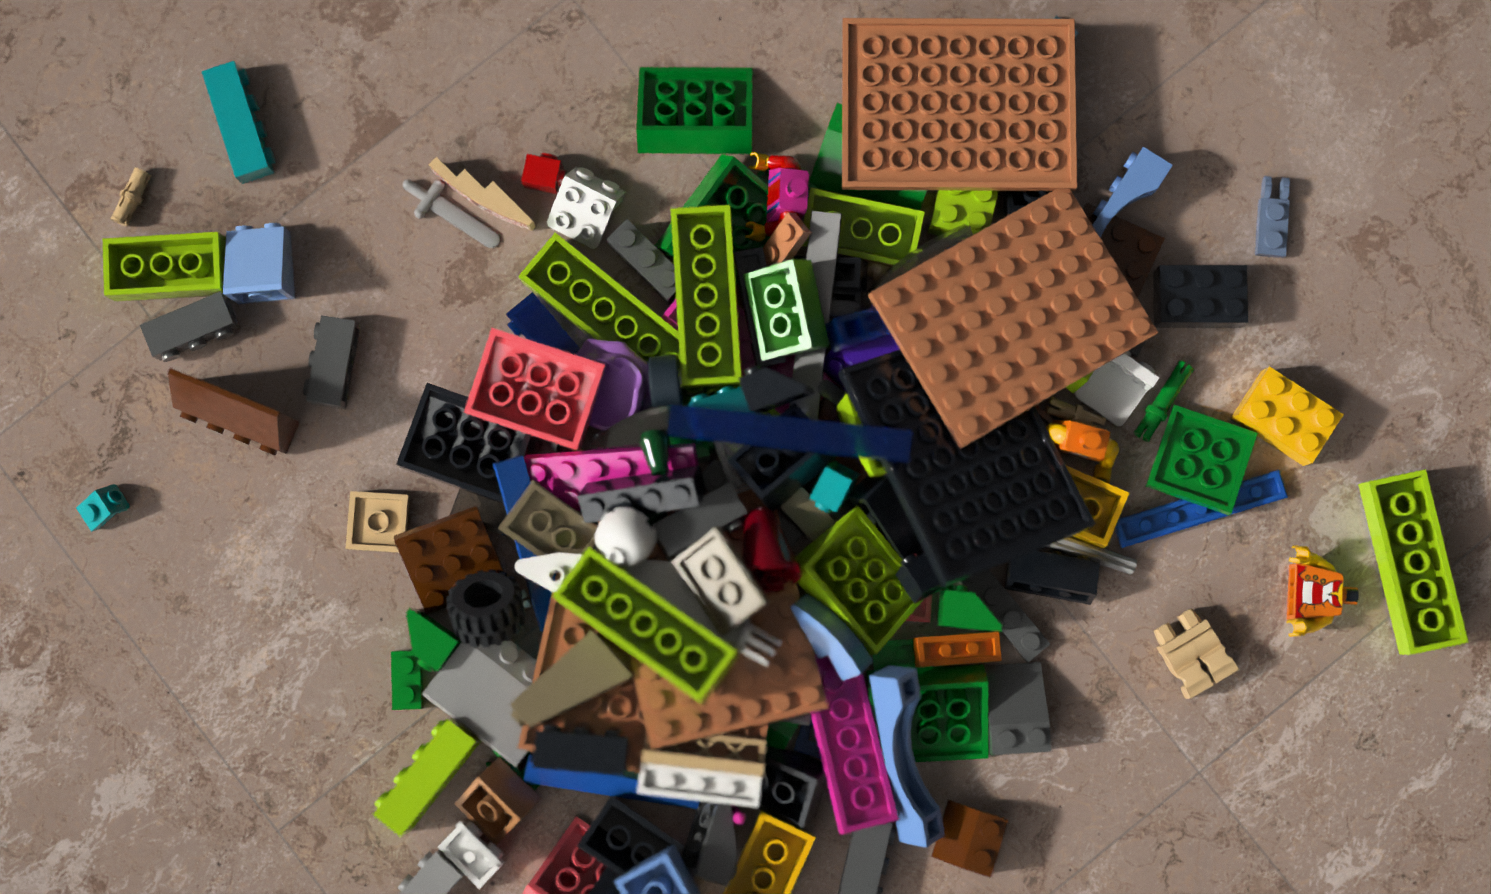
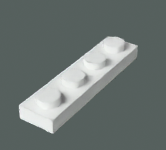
(699, 785)

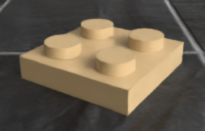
(375, 520)

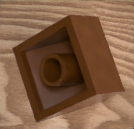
(970, 838)

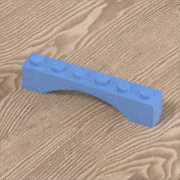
(1140, 181)
(895, 699)

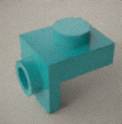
(102, 506)

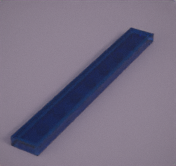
(790, 433)

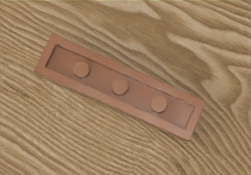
(782, 244)

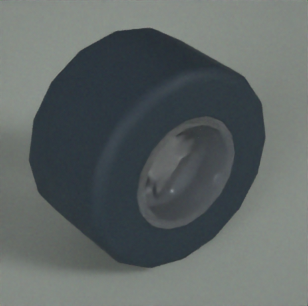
(665, 381)

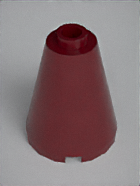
(768, 551)

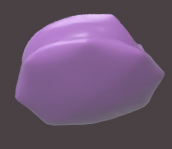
(623, 384)

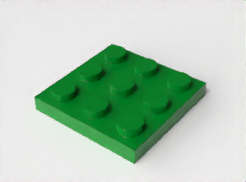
(1201, 459)

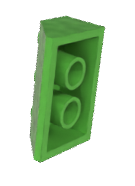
(786, 309)

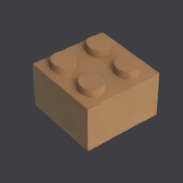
(497, 801)

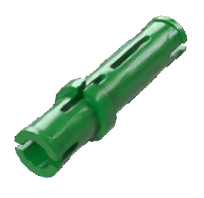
(1157, 411)

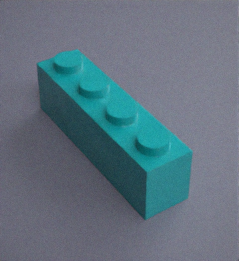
(238, 121)

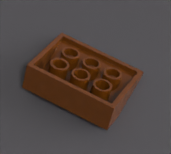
(231, 412)

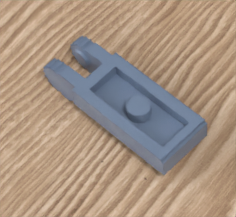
(1272, 220)

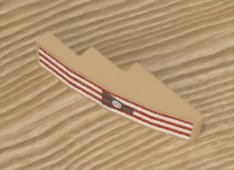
(490, 199)

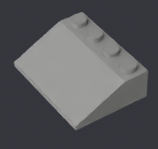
(477, 693)

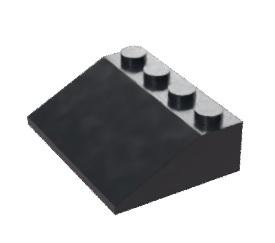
(458, 446)

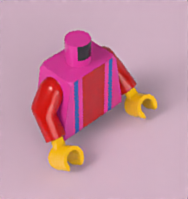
(785, 192)

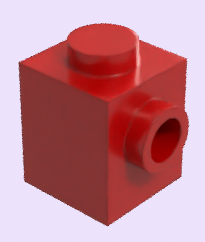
(543, 173)

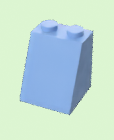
(258, 264)

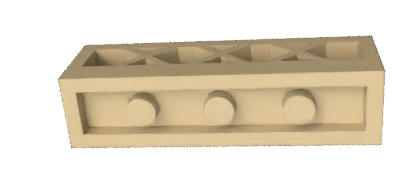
(710, 763)

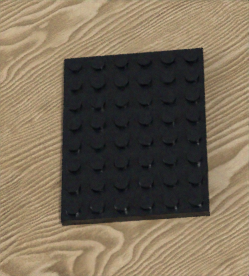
(975, 501)

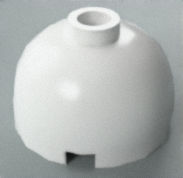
(625, 537)

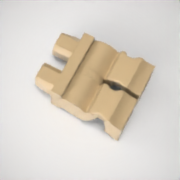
(1186, 648)

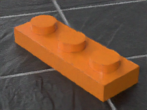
(957, 649)

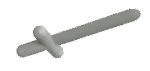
(432, 200)

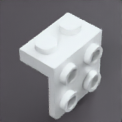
(584, 206)
(1117, 388)
(471, 853)

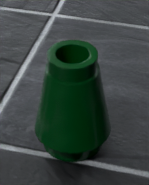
(656, 451)

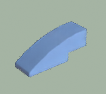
(831, 637)

